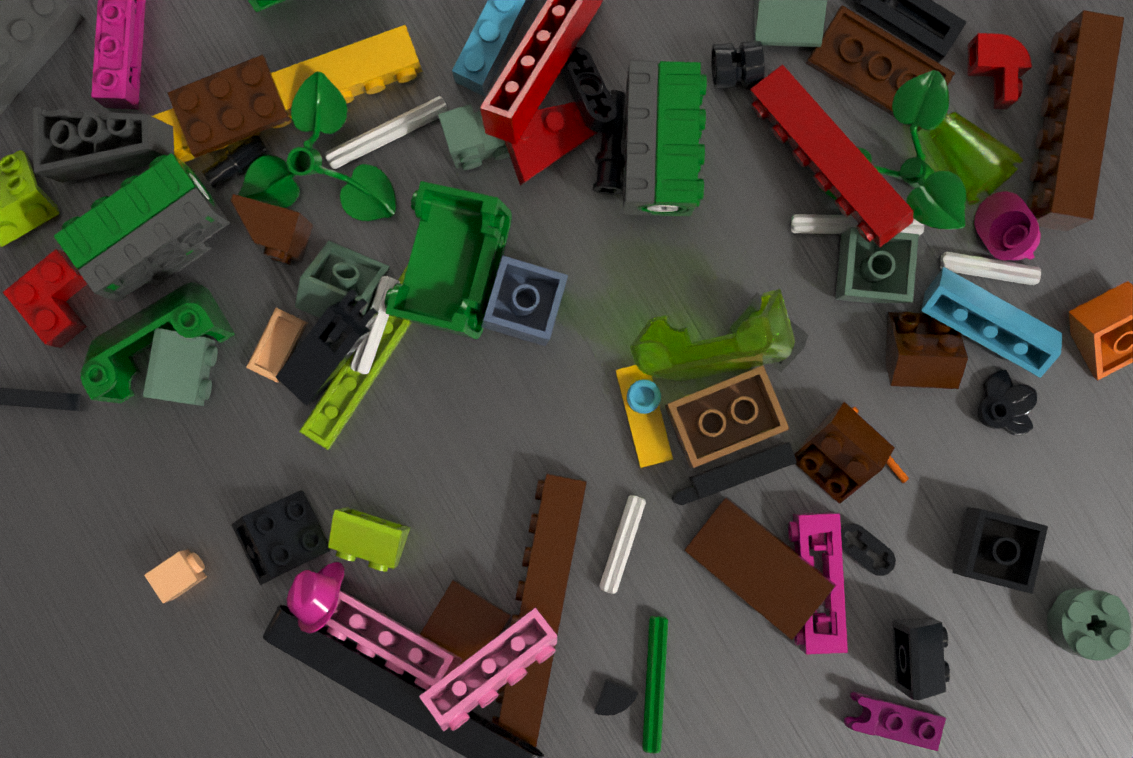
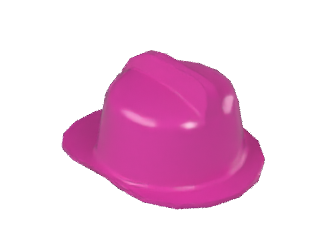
(1007, 227)
(315, 596)

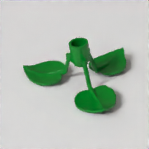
(319, 108)
(939, 195)

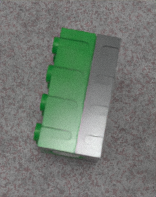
(663, 138)
(143, 230)

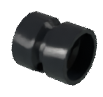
(749, 61)

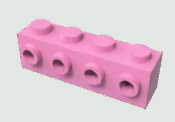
(391, 640)
(489, 669)

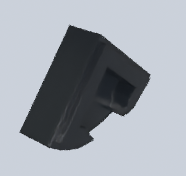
(614, 698)

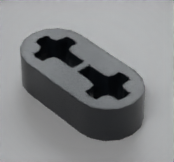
(870, 543)

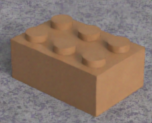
(726, 417)

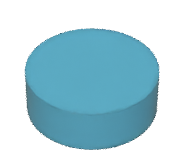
(643, 396)

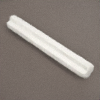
(386, 132)
(835, 224)

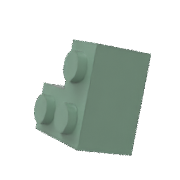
(468, 140)

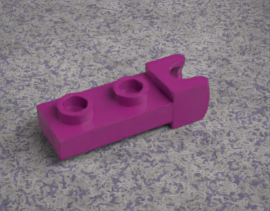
(897, 722)

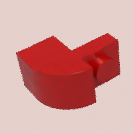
(1004, 60)

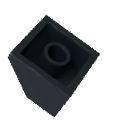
(920, 657)

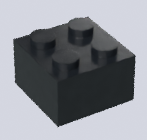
(1000, 549)

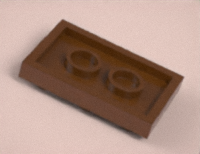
(228, 106)

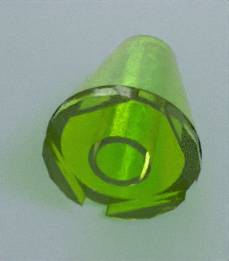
(973, 155)

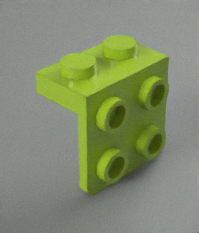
(21, 199)

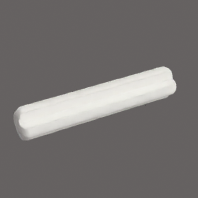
(990, 268)
(367, 349)
(622, 544)

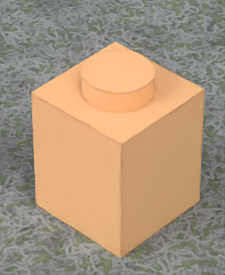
(176, 575)

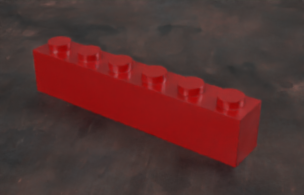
(535, 67)
(831, 156)

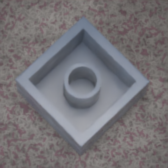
(524, 301)

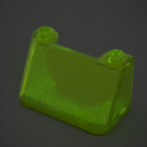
(758, 341)

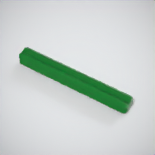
(655, 684)

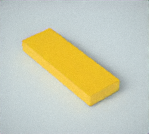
(646, 429)

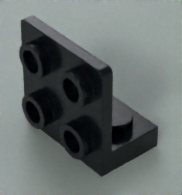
(280, 536)

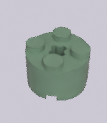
(1108, 629)

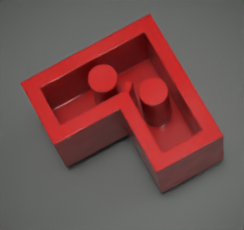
(43, 295)

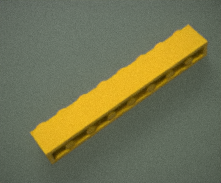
(352, 69)

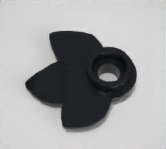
(1010, 401)

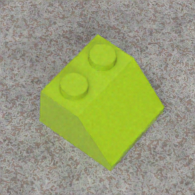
(367, 538)

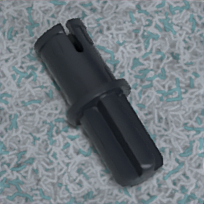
(234, 161)

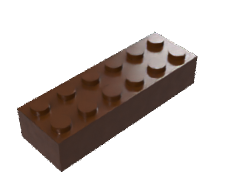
(1075, 120)

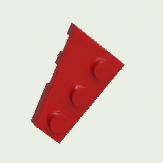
(548, 138)

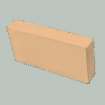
(276, 344)

